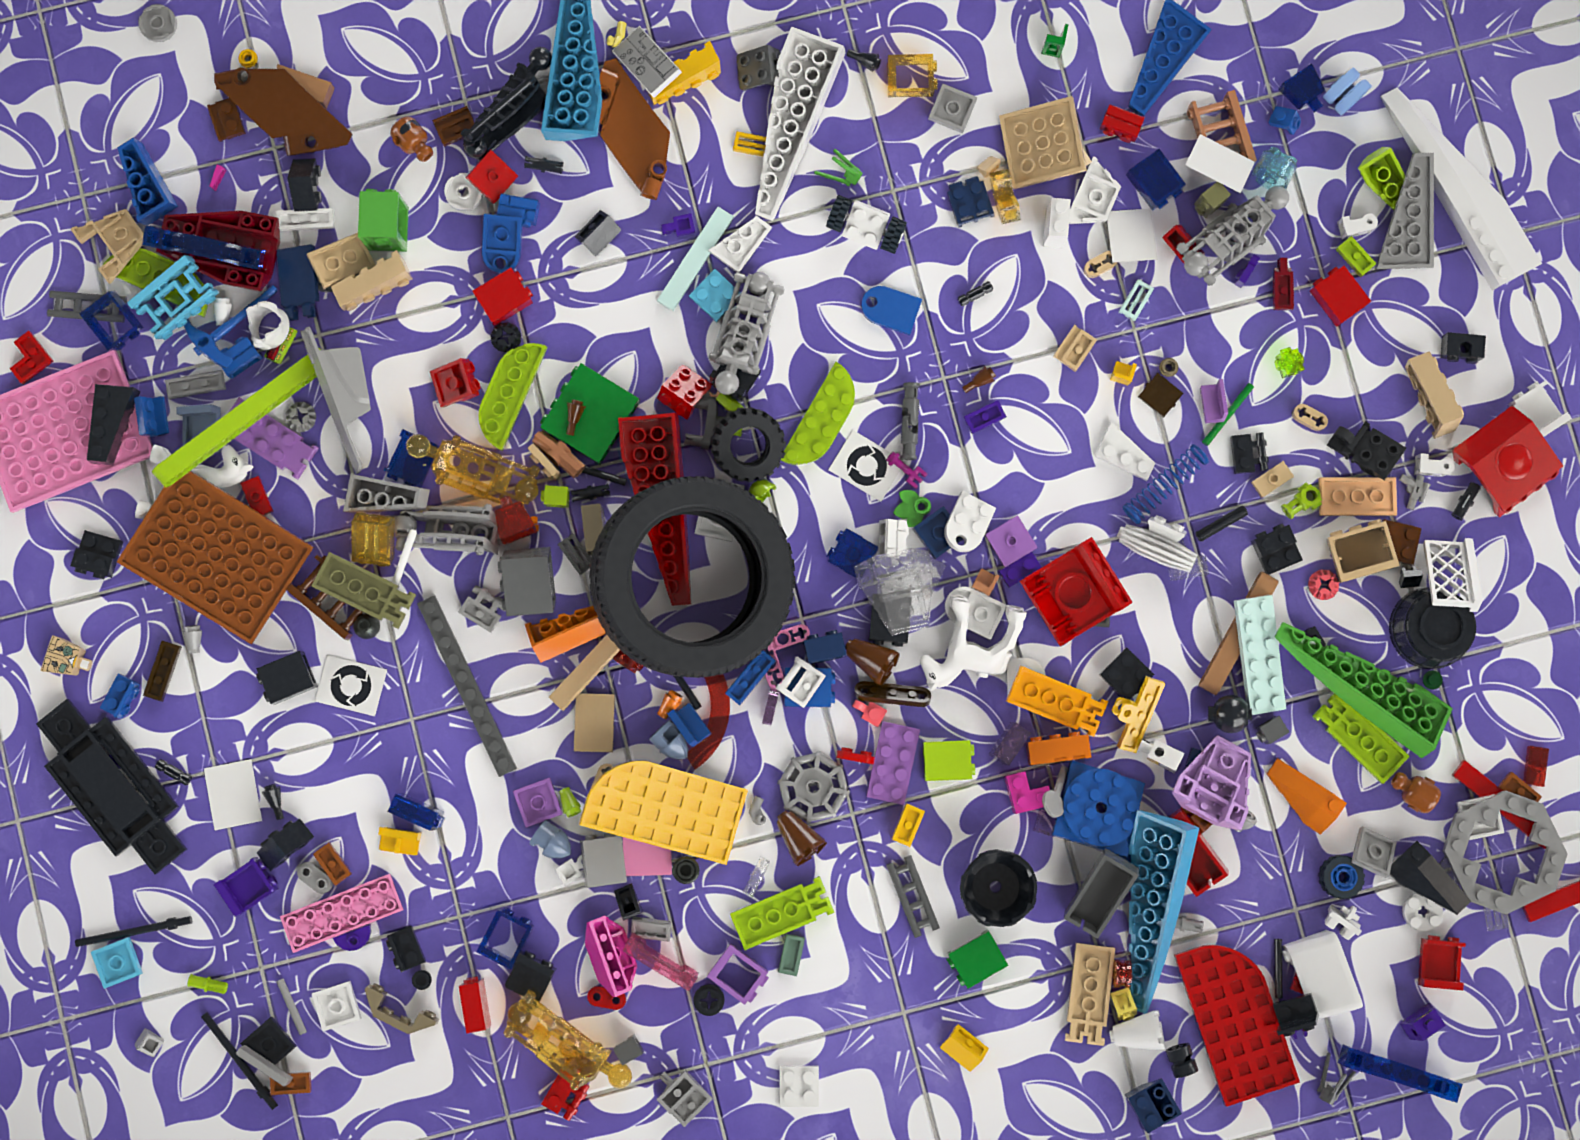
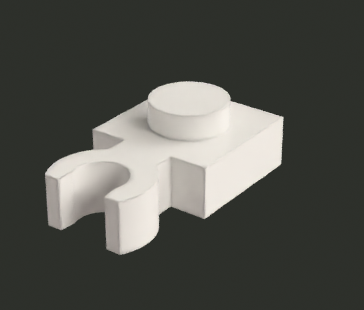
(569, 870)

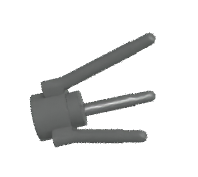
(1329, 1093)

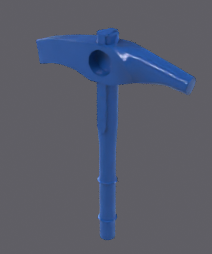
(206, 343)

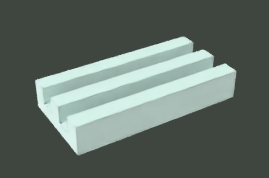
(1128, 313)

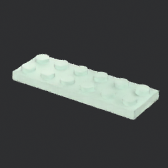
(1260, 654)

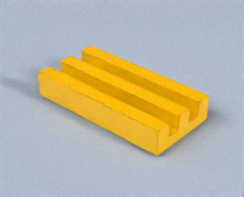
(736, 148)

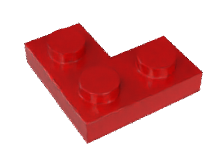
(35, 358)

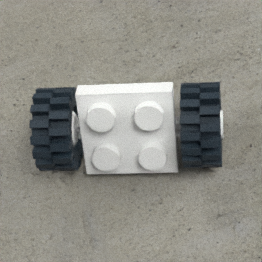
(866, 224)

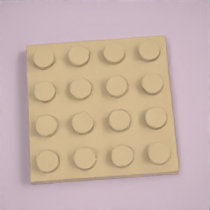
(1043, 142)

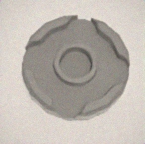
(157, 23)

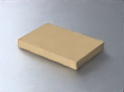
(340, 260)
(594, 722)

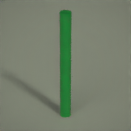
(1231, 410)

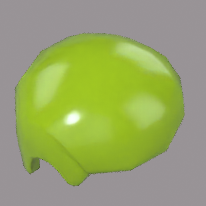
(761, 489)

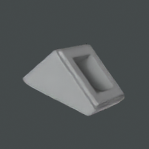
(148, 1043)

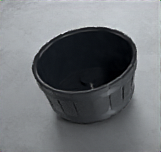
(1430, 633)

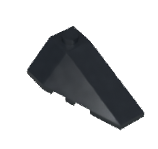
(1427, 878)

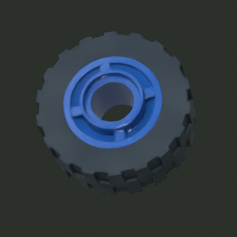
(1330, 873)

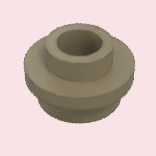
(1174, 367)

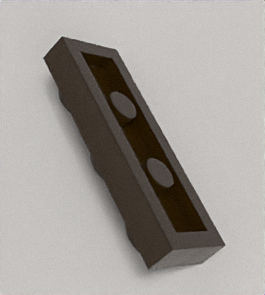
(162, 671)

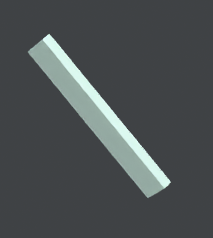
(695, 259)

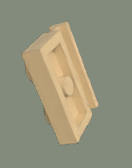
(1075, 348)
(537, 456)

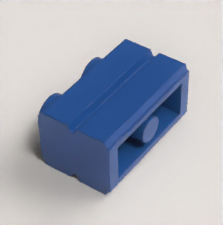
(520, 207)
(243, 354)

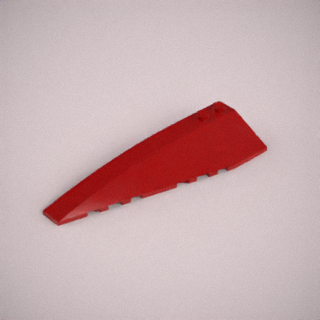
(651, 456)

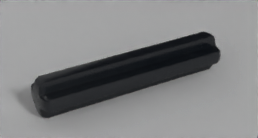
(1221, 523)

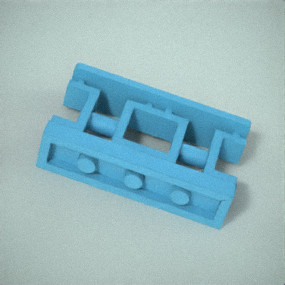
(164, 285)

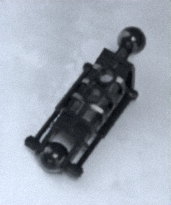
(511, 109)

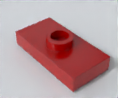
(256, 495)

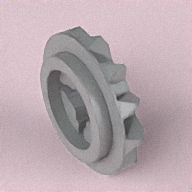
(308, 420)

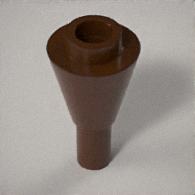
(982, 378)
(575, 411)

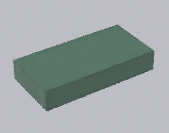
(791, 954)

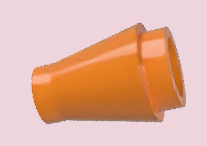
(671, 701)

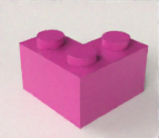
(1021, 796)

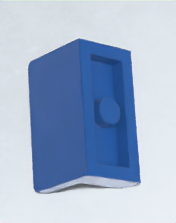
(690, 724)

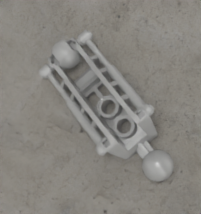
(1235, 217)
(752, 306)
(471, 519)

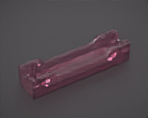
(679, 974)

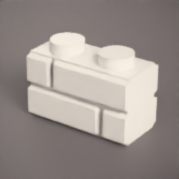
(892, 536)

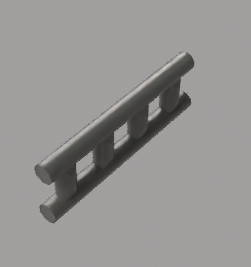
(78, 298)
(902, 890)

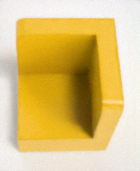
(1123, 373)

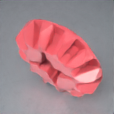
(1314, 584)

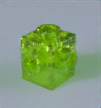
(1289, 362)

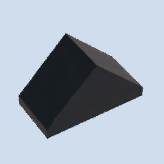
(628, 902)

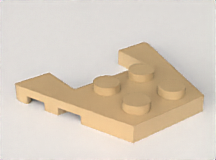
(119, 234)

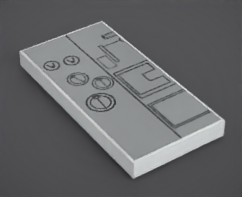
(646, 61)

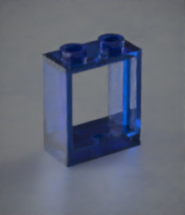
(95, 308)
(495, 955)

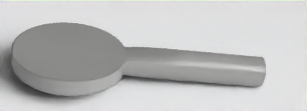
(1051, 799)

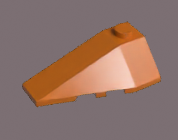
(1311, 801)

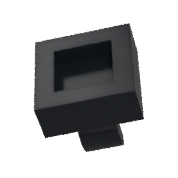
(1411, 577)

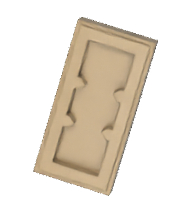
(1272, 479)

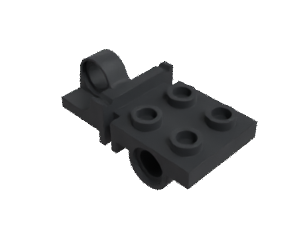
(1370, 449)

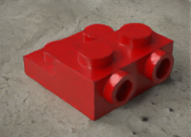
(455, 382)

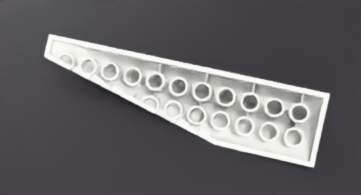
(1468, 198)

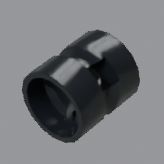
(1181, 1058)

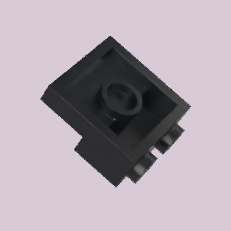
(1276, 549)
(97, 555)

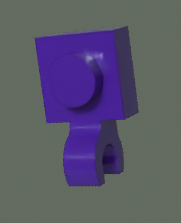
(681, 225)

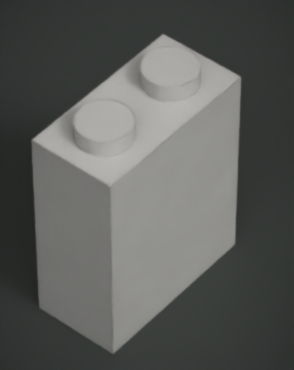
(603, 860)

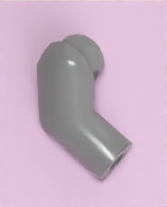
(755, 811)

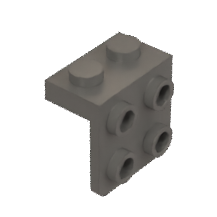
(757, 67)

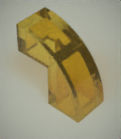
(1004, 198)

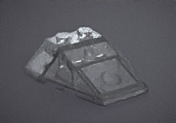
(899, 588)

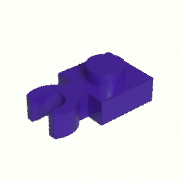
(1243, 274)

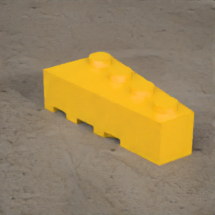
(695, 69)

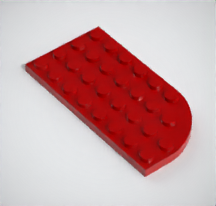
(1236, 1022)

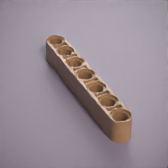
(1229, 647)

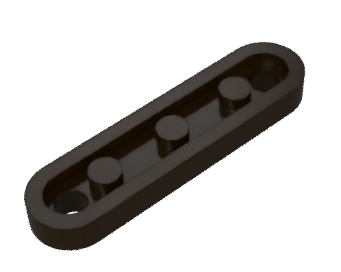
(892, 694)

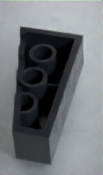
(109, 421)

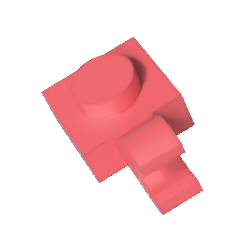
(871, 713)

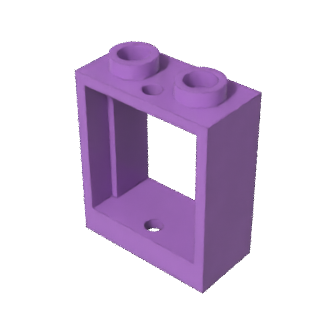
(761, 980)

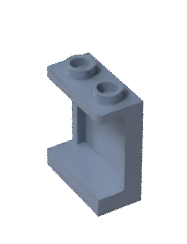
(197, 419)

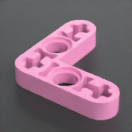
(774, 646)

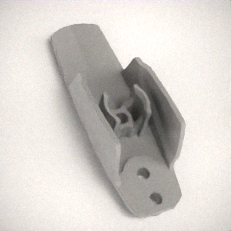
(343, 386)

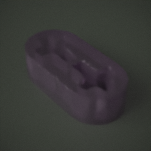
(770, 707)

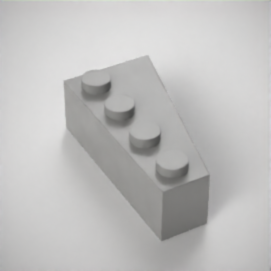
(377, 495)

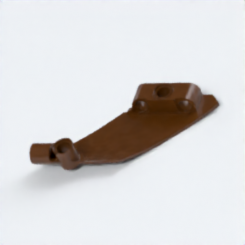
(283, 109)

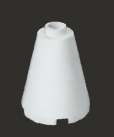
(1139, 1032)

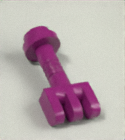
(894, 459)

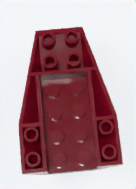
(234, 227)

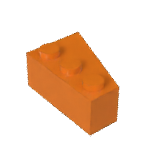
(1057, 748)

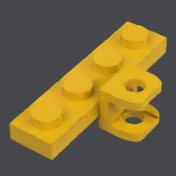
(1137, 713)

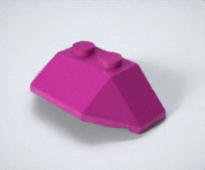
(611, 965)

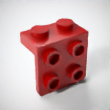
(683, 391)

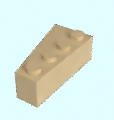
(372, 282)
(1434, 394)

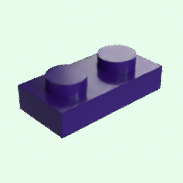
(985, 417)
(1020, 569)

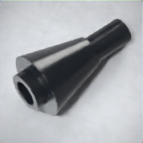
(868, 60)
(273, 796)

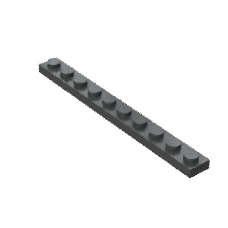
(467, 686)

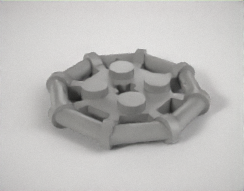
(824, 784)

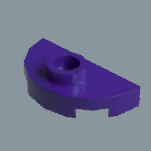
(355, 939)

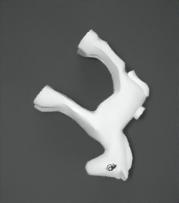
(232, 472)
(968, 654)

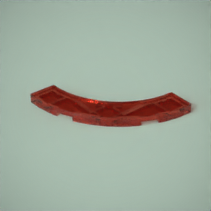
(717, 721)

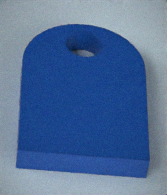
(501, 240)
(893, 309)

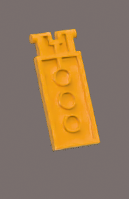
(1056, 700)

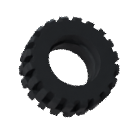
(766, 462)

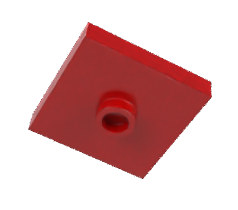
(491, 176)

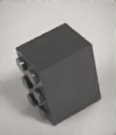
(527, 581)

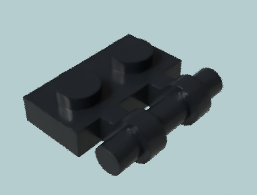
(1242, 453)

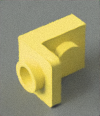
(1124, 1004)

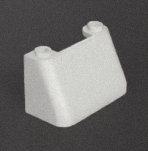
(1324, 973)

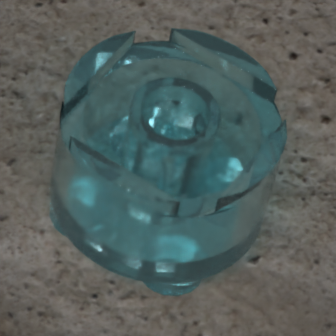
(1274, 168)

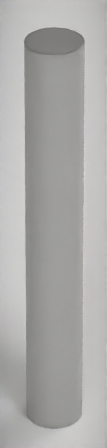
(291, 1006)

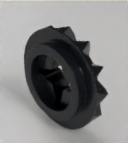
(514, 339)
(701, 1005)

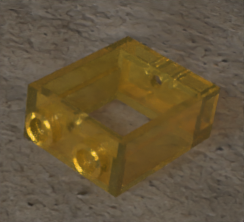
(911, 59)

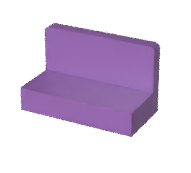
(1214, 402)

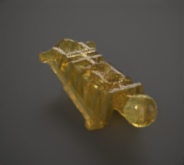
(525, 489)
(565, 1061)

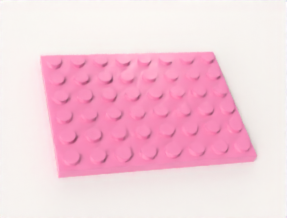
(49, 431)

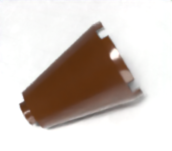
(872, 659)
(799, 838)

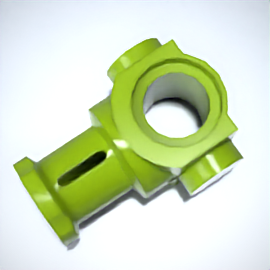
(1301, 501)

